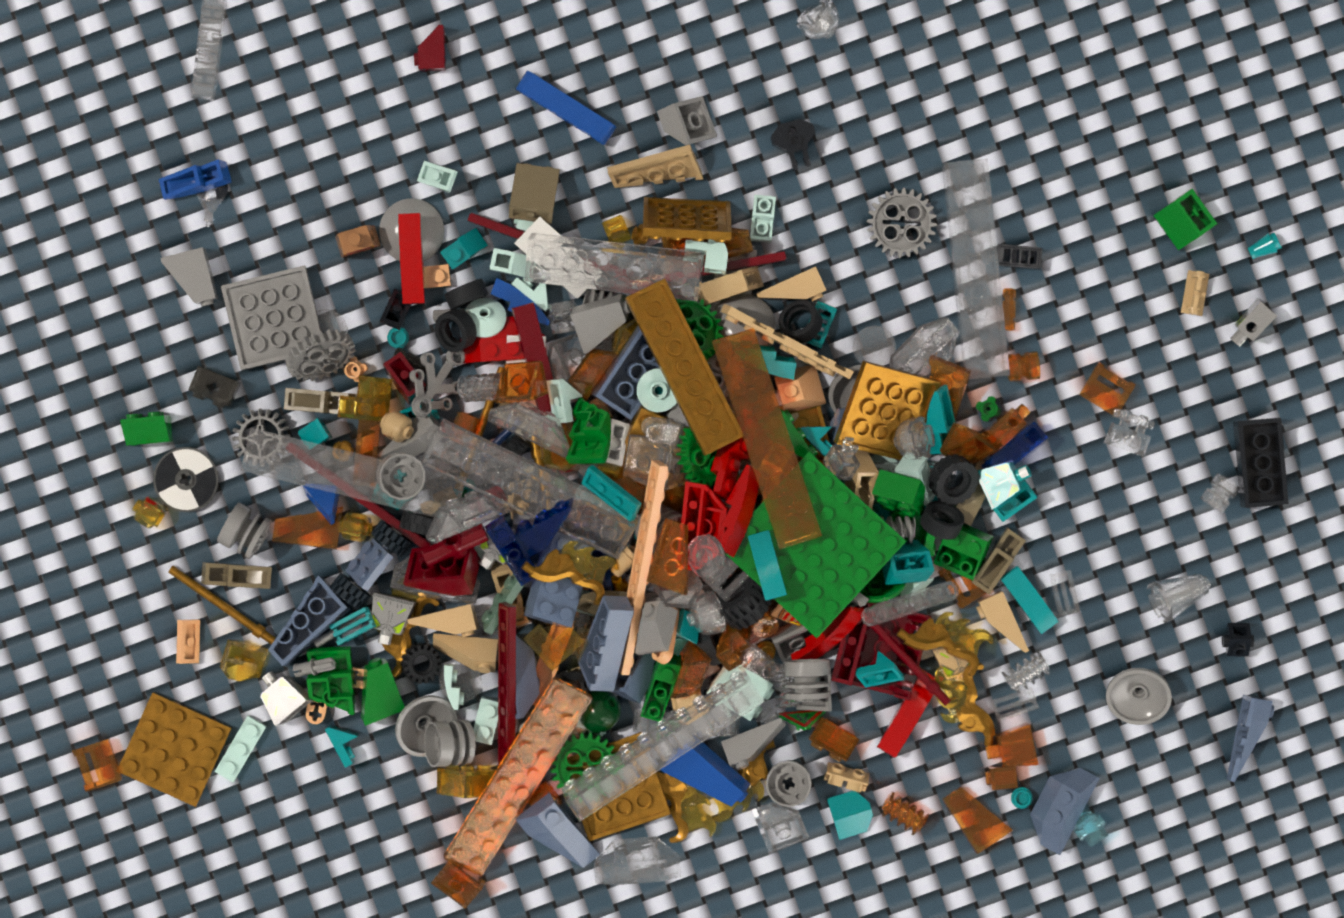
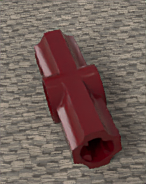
(455, 546)

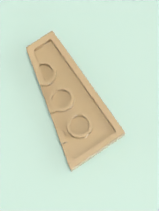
(667, 165)

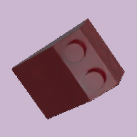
(446, 577)

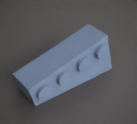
(308, 622)
(606, 643)

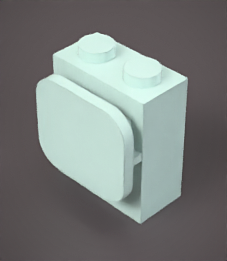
(762, 685)

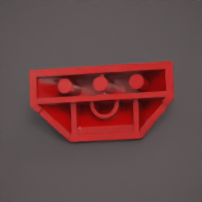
(495, 347)
(702, 512)

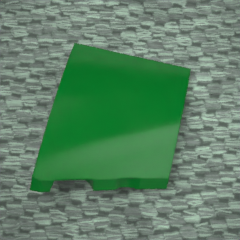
(589, 434)
(333, 686)

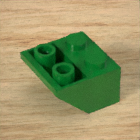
(1185, 219)
(147, 430)
(899, 493)
(965, 552)

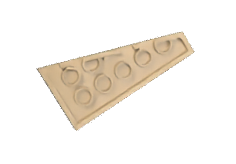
(786, 343)

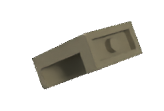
(533, 192)

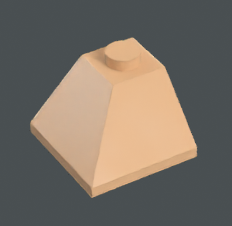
(801, 392)

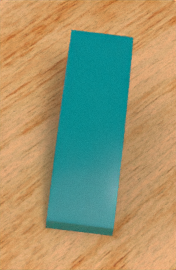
(778, 365)
(940, 417)
(767, 565)
(1029, 600)

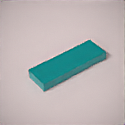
(611, 493)

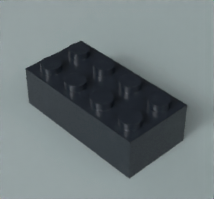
(1260, 462)

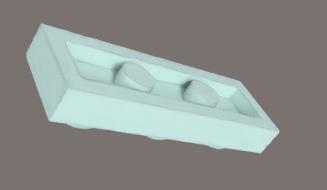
(240, 748)

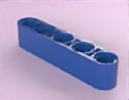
(566, 107)

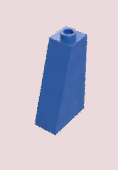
(709, 774)

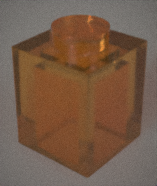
(1001, 777)

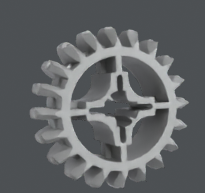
(260, 418)

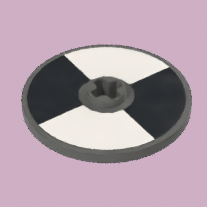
(191, 463)

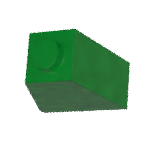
(379, 692)

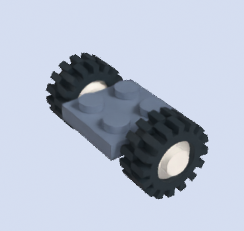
(370, 564)

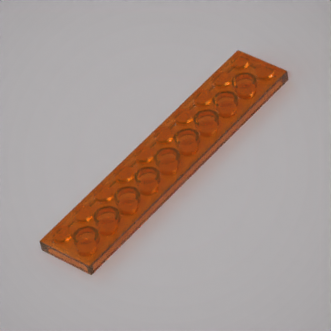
(766, 439)
(517, 776)

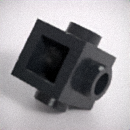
(1238, 639)

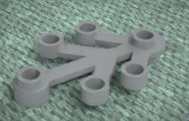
(434, 383)

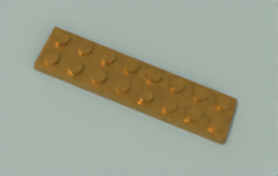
(684, 367)

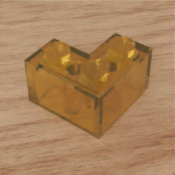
(371, 400)
(553, 651)
(463, 781)

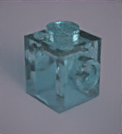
(1090, 828)

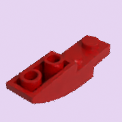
(726, 466)

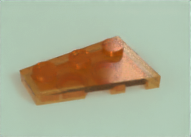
(953, 376)
(308, 530)
(670, 559)
(974, 820)

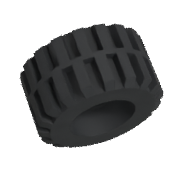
(746, 604)

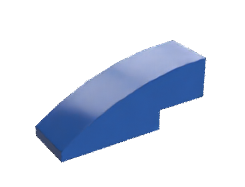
(195, 180)
(516, 298)

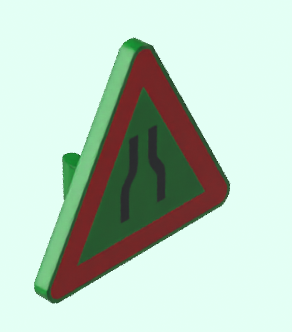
(802, 719)

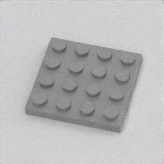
(270, 315)

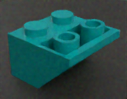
(909, 564)

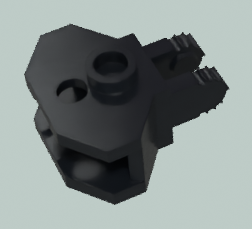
(794, 142)

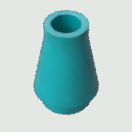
(1266, 245)

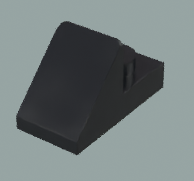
(395, 311)

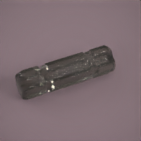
(412, 359)

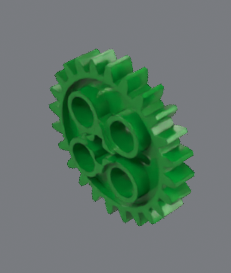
(698, 314)
(694, 462)
(582, 746)

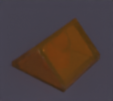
(591, 371)
(521, 382)
(967, 443)
(692, 672)
(458, 883)

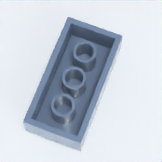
(620, 380)
(556, 600)

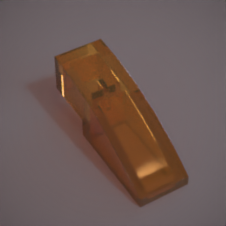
(368, 438)
(731, 646)

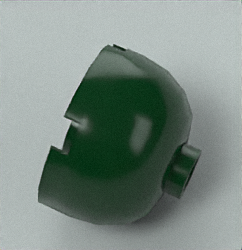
(601, 712)

